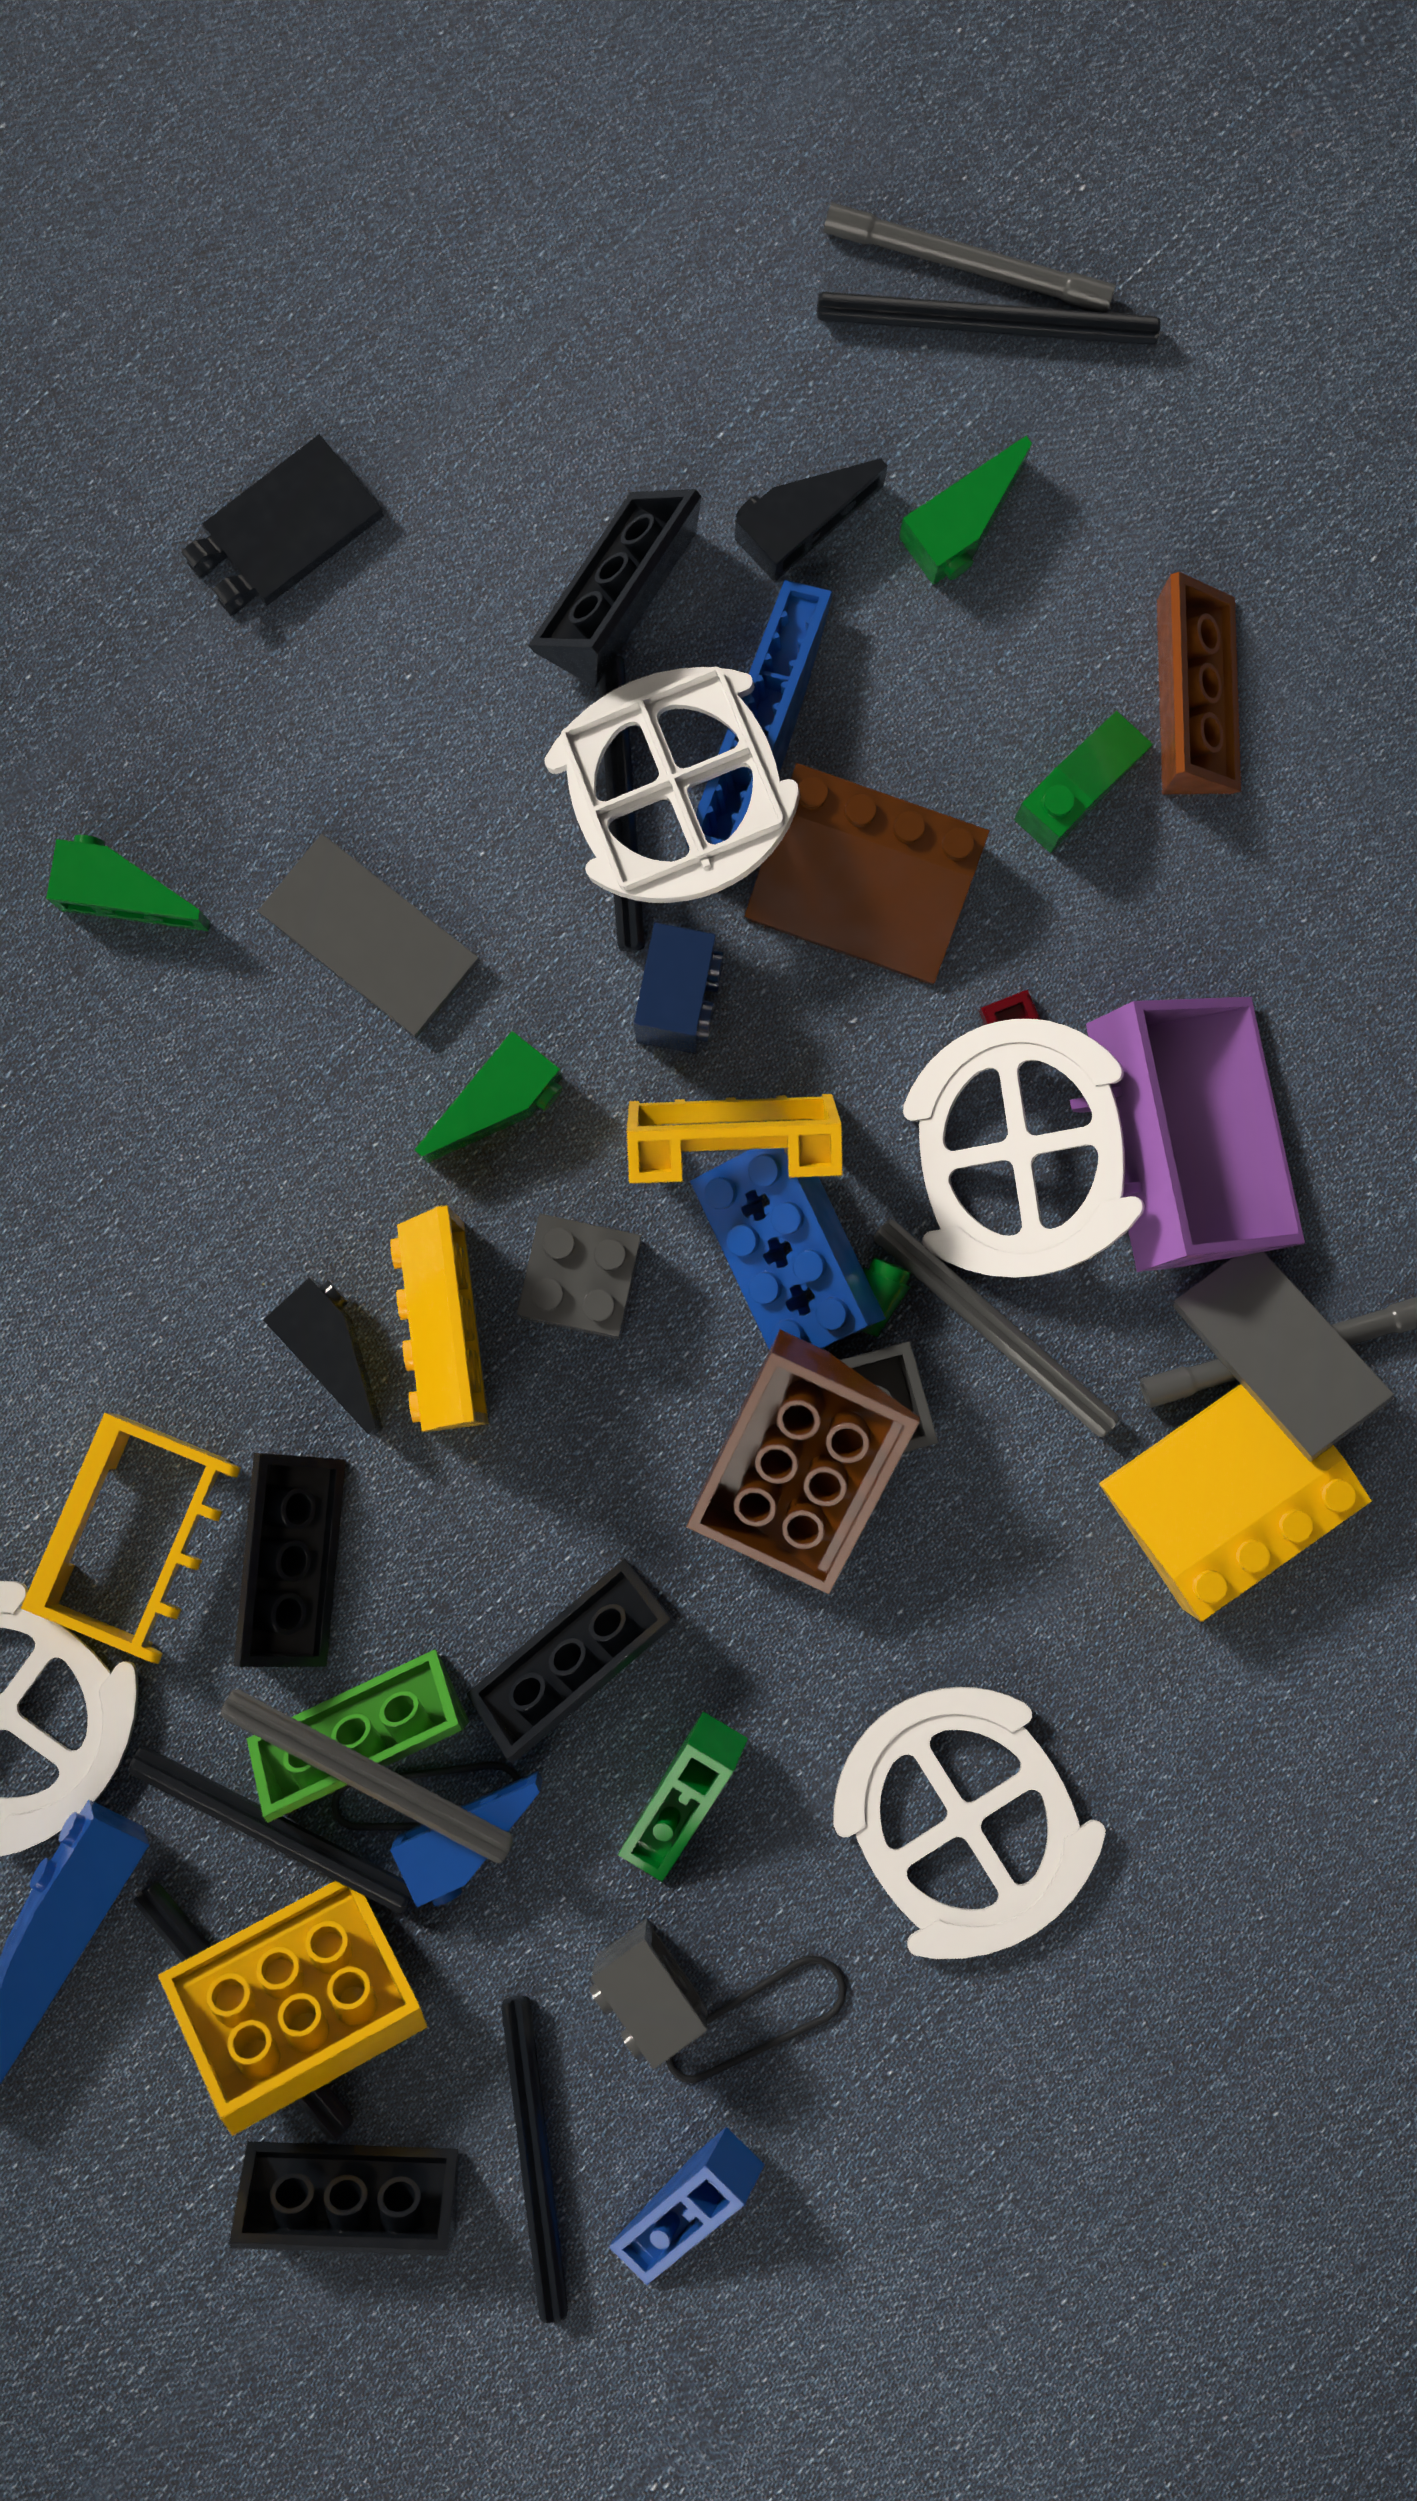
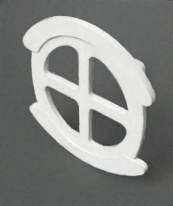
(707, 866)
(1035, 1248)
(111, 1717)
(1020, 1908)

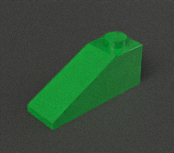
(954, 523)
(1081, 781)
(100, 882)
(499, 1095)
(683, 1796)

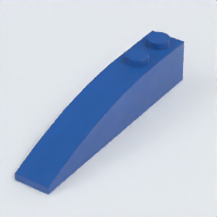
(780, 683)
(61, 1917)

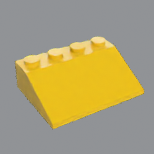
(441, 1321)
(1229, 1501)
(291, 2004)

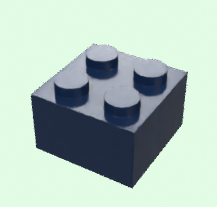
(675, 988)

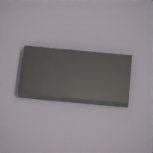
(369, 935)
(1283, 1352)

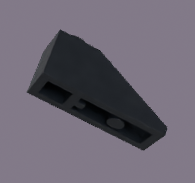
(803, 513)
(326, 1342)

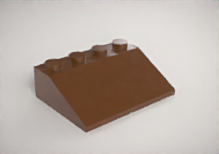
(868, 875)
(803, 1464)

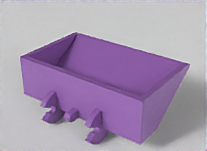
(1198, 1131)

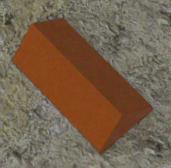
(1198, 688)

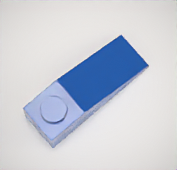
(438, 1866)
(689, 2206)

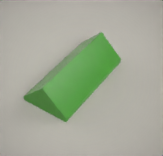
(378, 1719)

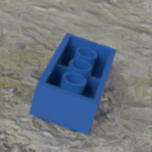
(755, 1244)

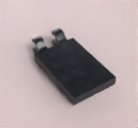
(283, 526)

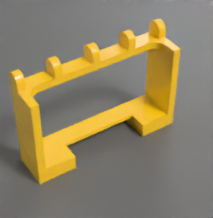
(811, 1144)
(55, 1565)

